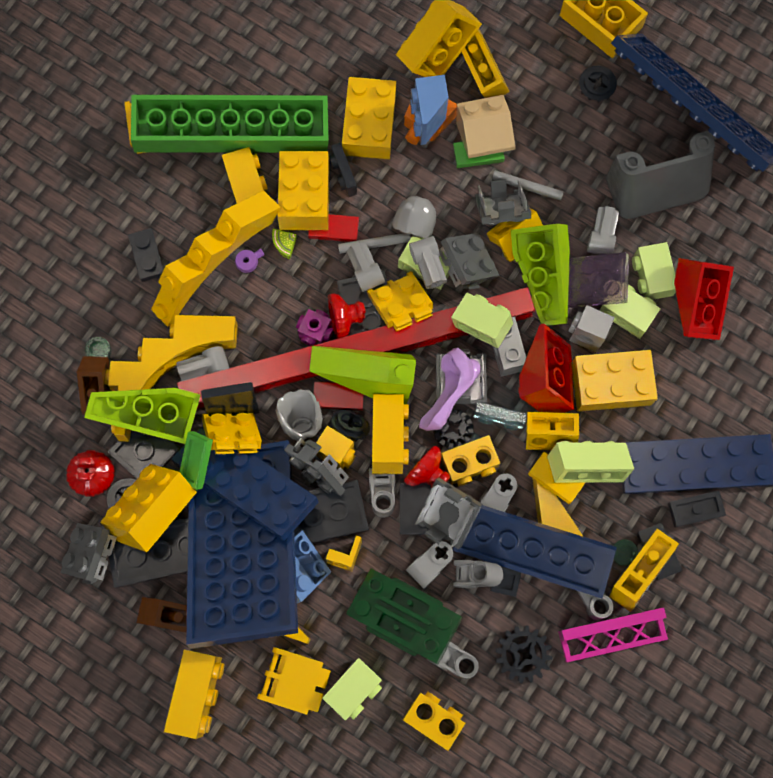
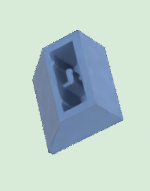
(428, 105)
(309, 566)

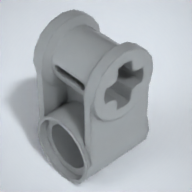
(382, 487)
(497, 499)
(427, 567)
(477, 574)
(452, 658)

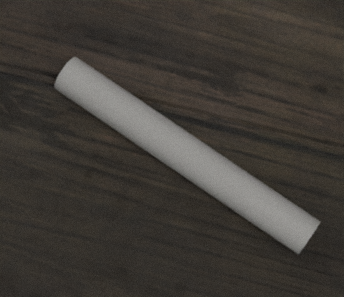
(528, 185)
(377, 242)

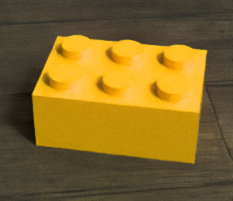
(604, 20)
(438, 38)
(369, 118)
(303, 190)
(614, 380)
(148, 507)
(194, 694)

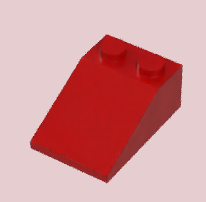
(702, 297)
(547, 373)

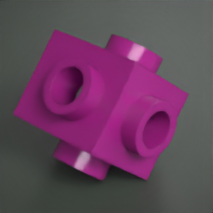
(318, 335)

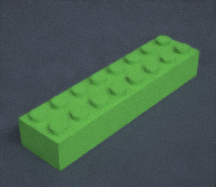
(229, 123)

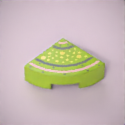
(284, 242)

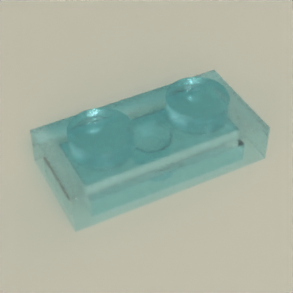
(510, 419)

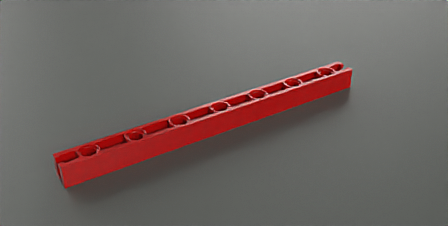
(296, 364)

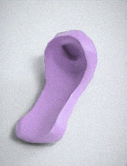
(459, 376)

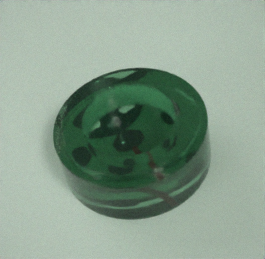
(98, 347)
(625, 552)

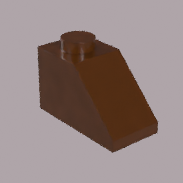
(91, 378)
(163, 614)

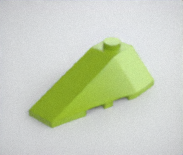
(544, 263)
(365, 370)
(154, 412)

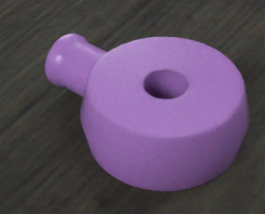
(251, 257)

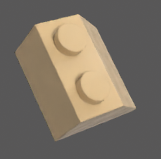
(485, 126)

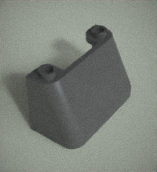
(661, 186)

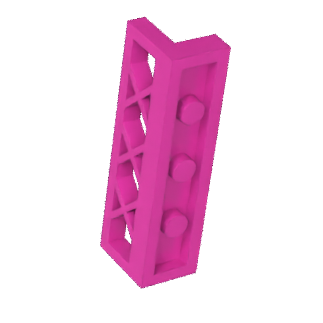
(612, 624)

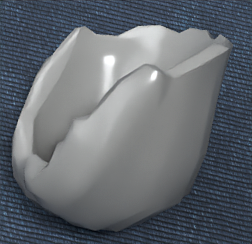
(415, 217)
(299, 414)

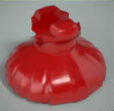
(344, 315)
(427, 469)
(96, 479)

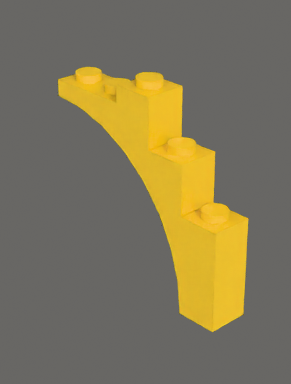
(208, 250)
(158, 355)

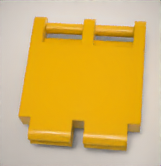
(401, 301)
(232, 433)
(295, 682)

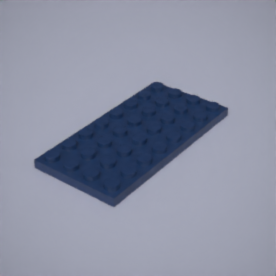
(697, 98)
(238, 570)

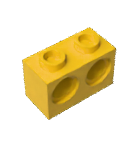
(547, 429)
(337, 446)
(467, 455)
(430, 726)

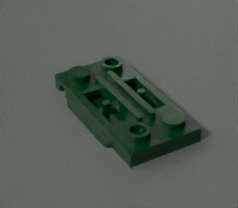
(404, 616)

